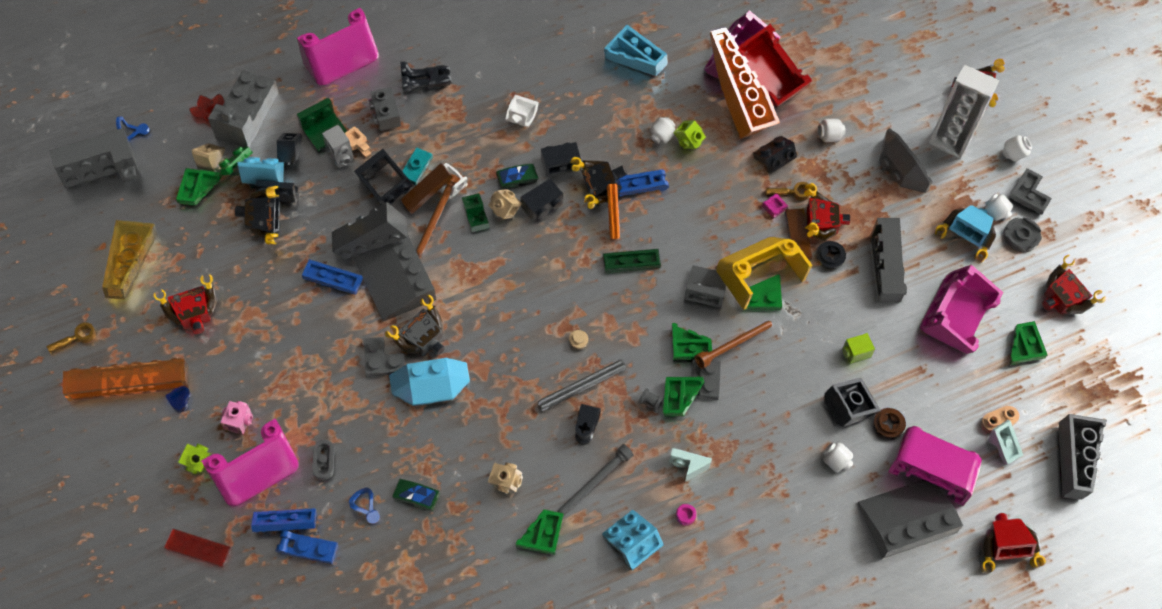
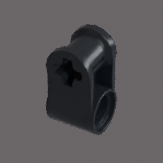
(586, 421)

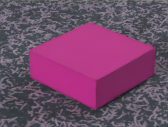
(774, 205)

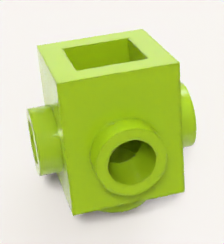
(689, 134)
(188, 455)

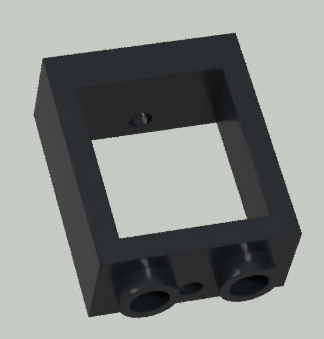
(374, 165)

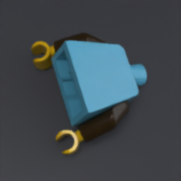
(973, 226)

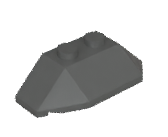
(903, 163)

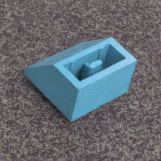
(254, 169)

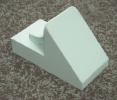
(1006, 441)
(696, 463)

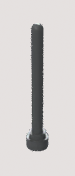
(623, 454)

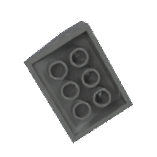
(395, 278)
(909, 517)

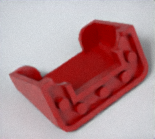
(773, 66)

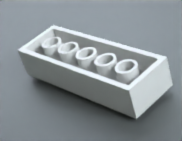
(963, 111)

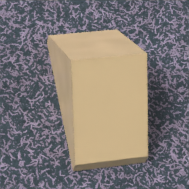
(208, 156)

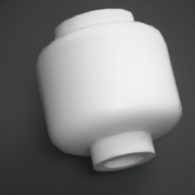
(662, 130)
(831, 130)
(1017, 148)
(998, 207)
(838, 457)

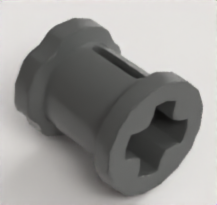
(651, 400)

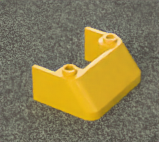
(737, 266)

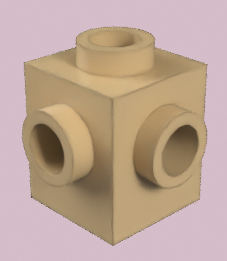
(504, 204)
(505, 477)

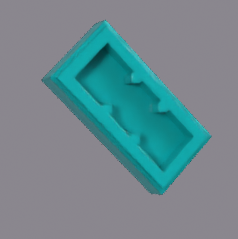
(417, 165)

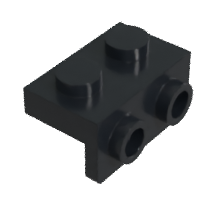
(776, 153)
(287, 191)

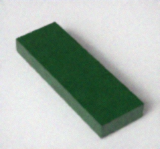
(631, 260)

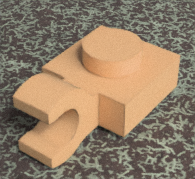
(358, 140)

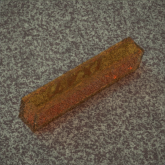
(125, 379)

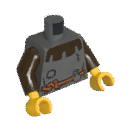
(421, 332)

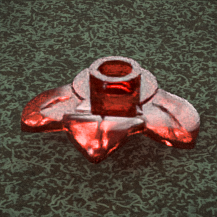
(205, 106)

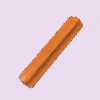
(613, 211)

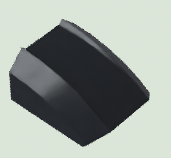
(850, 402)

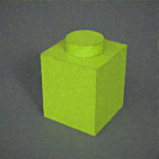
(858, 348)

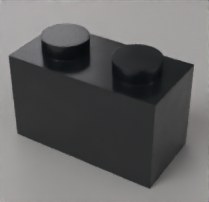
(558, 158)
(542, 200)

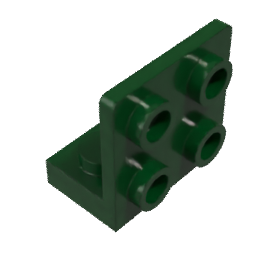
(318, 120)

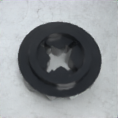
(835, 249)

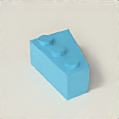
(636, 52)

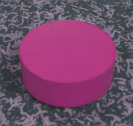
(686, 514)

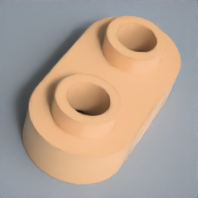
(999, 416)

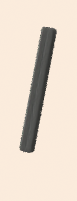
(581, 385)

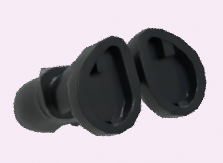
(435, 76)

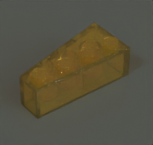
(126, 256)

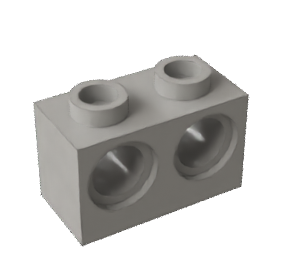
(338, 146)

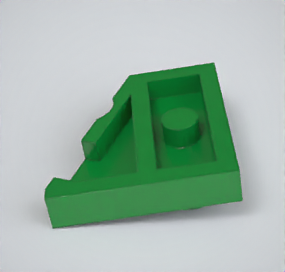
(226, 165)
(196, 185)
(766, 295)
(688, 343)
(1027, 344)
(680, 394)
(543, 533)

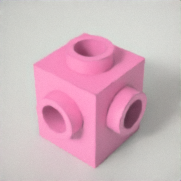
(236, 417)

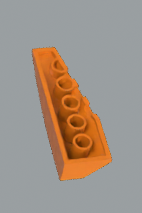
(744, 95)

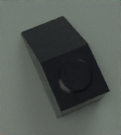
(288, 148)

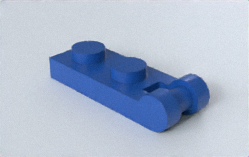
(643, 182)
(307, 547)

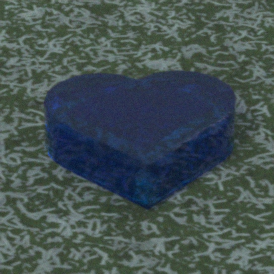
(178, 398)

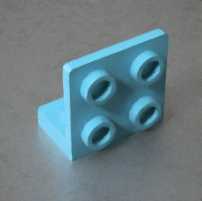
(634, 538)

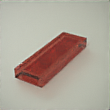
(198, 548)

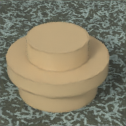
(578, 339)

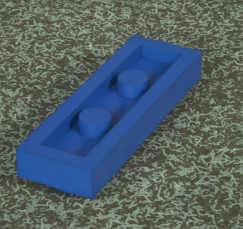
(332, 277)
(284, 520)

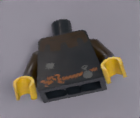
(597, 177)
(262, 213)

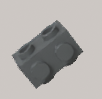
(385, 109)

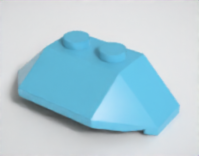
(429, 381)

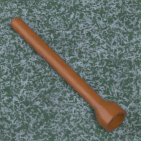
(437, 212)
(704, 359)

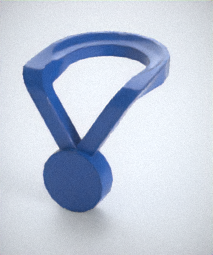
(142, 129)
(371, 515)

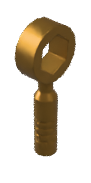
(785, 191)
(68, 340)

